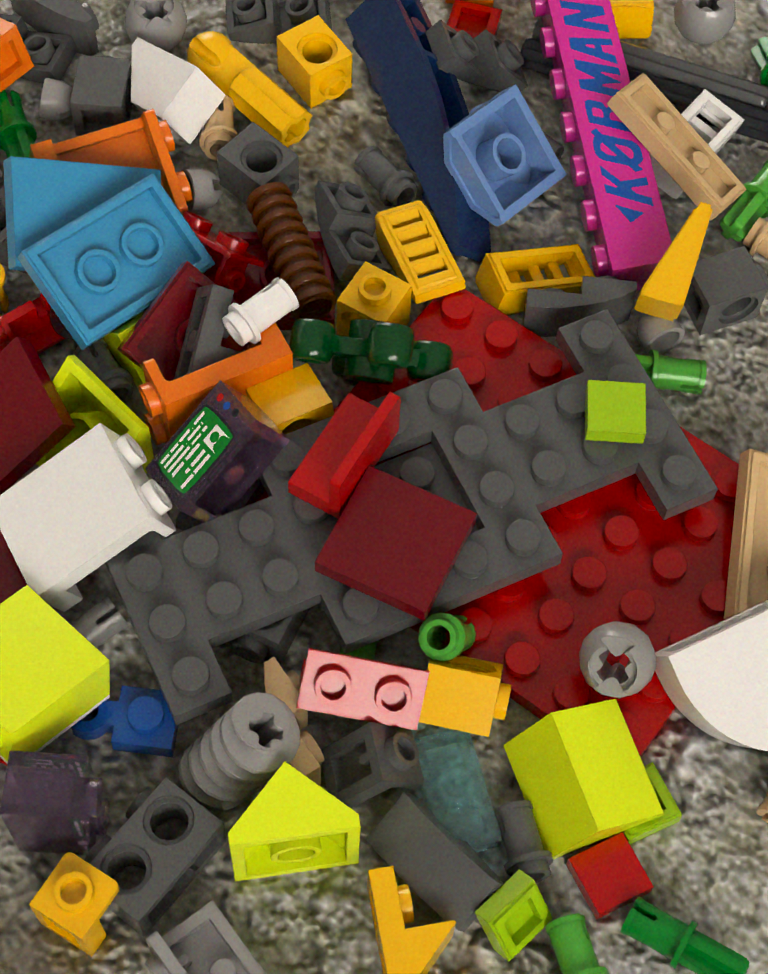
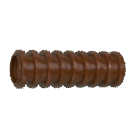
(291, 249)

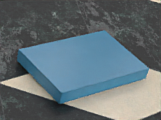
(53, 193)
(113, 260)

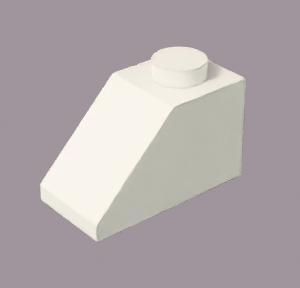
(173, 89)

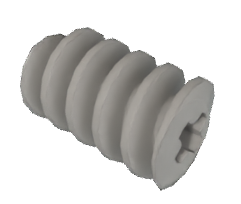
(240, 752)

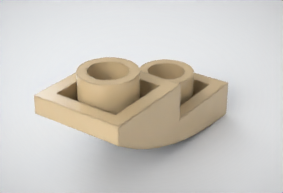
(286, 688)

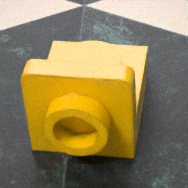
(75, 901)

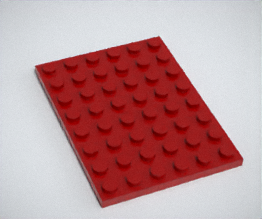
(614, 544)

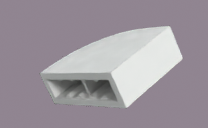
(722, 678)

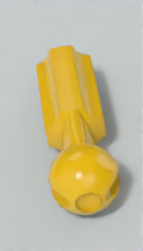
(249, 87)

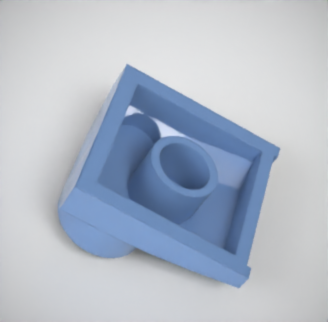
(501, 157)

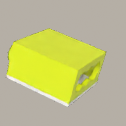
(46, 674)

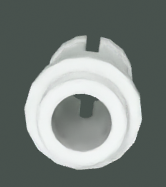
(259, 312)

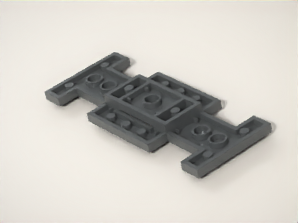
(498, 462)

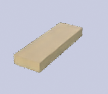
(676, 145)

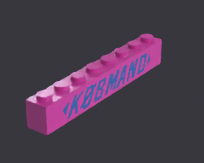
(608, 161)

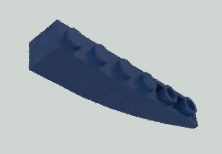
(420, 109)

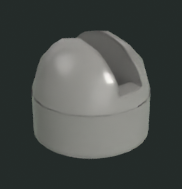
(55, 100)
(202, 189)
(658, 333)

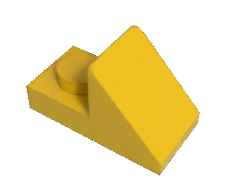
(402, 949)

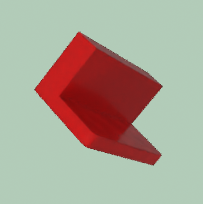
(343, 452)

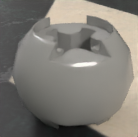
(704, 19)
(156, 22)
(616, 679)

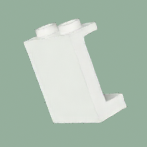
(81, 513)

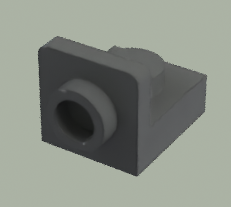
(371, 762)

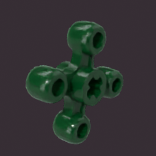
(369, 350)

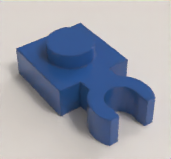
(137, 723)

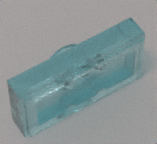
(456, 788)

